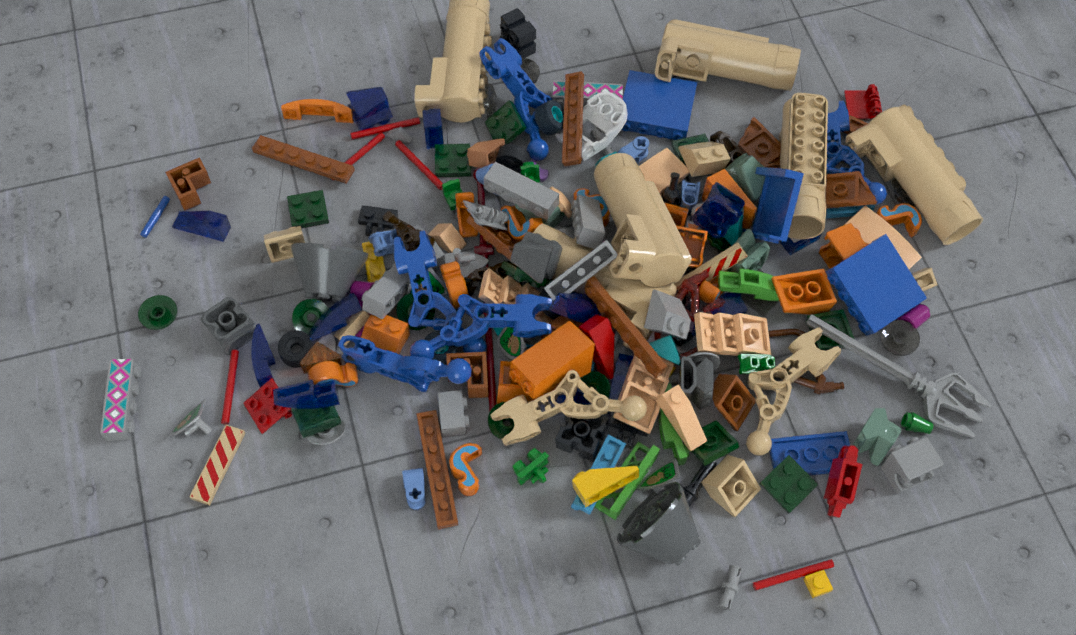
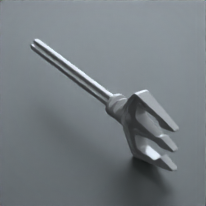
(934, 392)

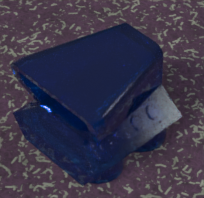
(369, 107)
(719, 211)

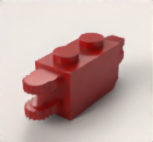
(842, 480)

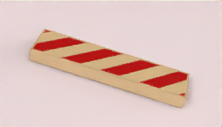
(719, 263)
(217, 465)

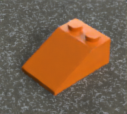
(727, 181)
(805, 292)

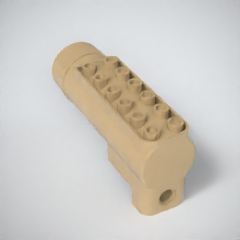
(701, 50)
(459, 75)
(805, 151)
(905, 151)
(646, 234)
(629, 294)

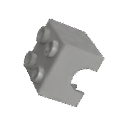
(911, 464)

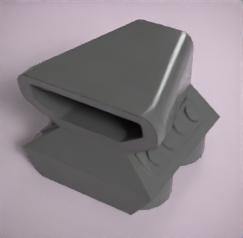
(537, 256)
(229, 324)
(696, 381)

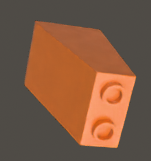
(549, 360)

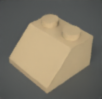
(704, 157)
(279, 243)
(731, 484)

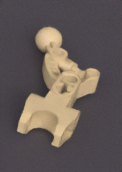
(804, 358)
(528, 415)

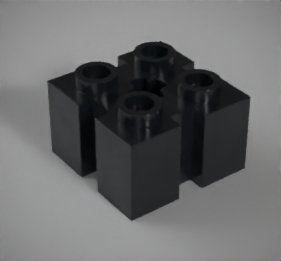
(518, 32)
(586, 444)

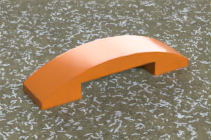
(295, 110)

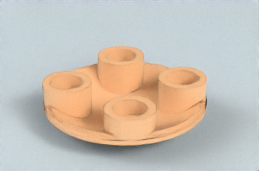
(564, 203)

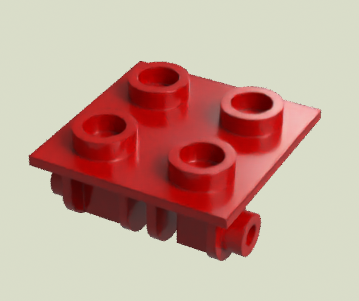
(863, 103)
(262, 407)

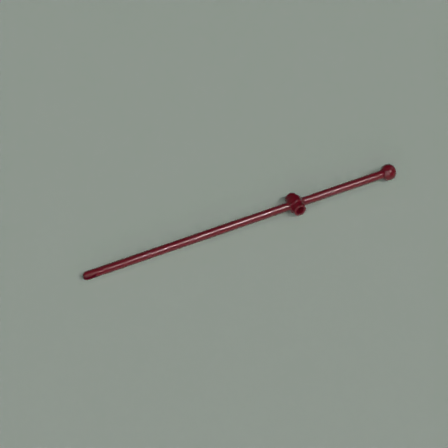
(485, 250)

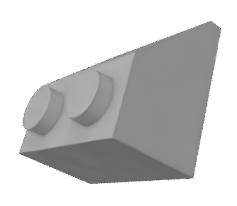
(667, 316)

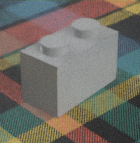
(452, 413)

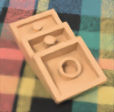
(659, 169)
(873, 226)
(503, 291)
(731, 334)
(643, 384)

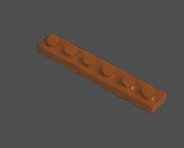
(573, 119)
(303, 159)
(625, 327)
(437, 469)

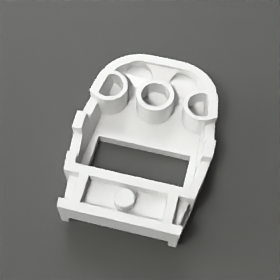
(608, 114)

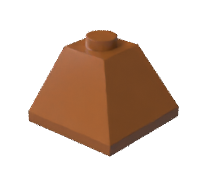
(732, 399)

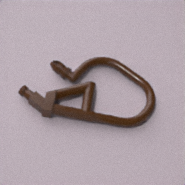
(819, 386)

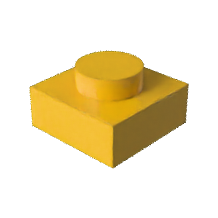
(818, 584)

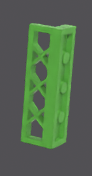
(629, 489)

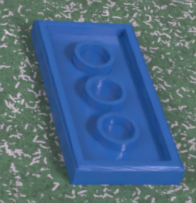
(811, 452)

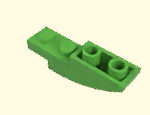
(748, 282)
(670, 437)

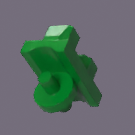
(531, 171)
(755, 362)
(534, 469)

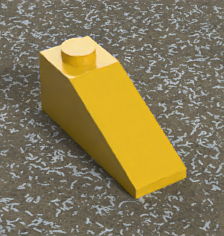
(601, 482)

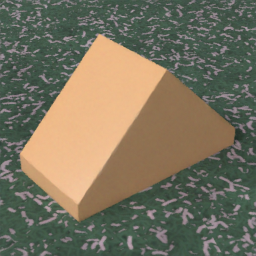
(447, 237)

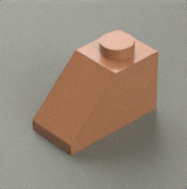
(484, 152)

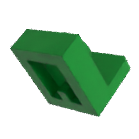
(449, 191)

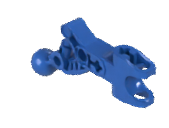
(507, 67)
(839, 122)
(417, 265)
(516, 315)
(407, 369)

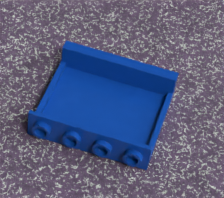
(658, 105)
(776, 203)
(876, 285)

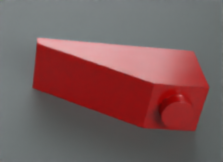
(599, 331)

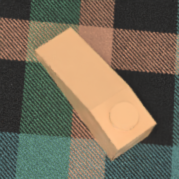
(682, 417)

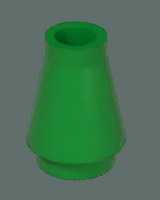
(915, 423)

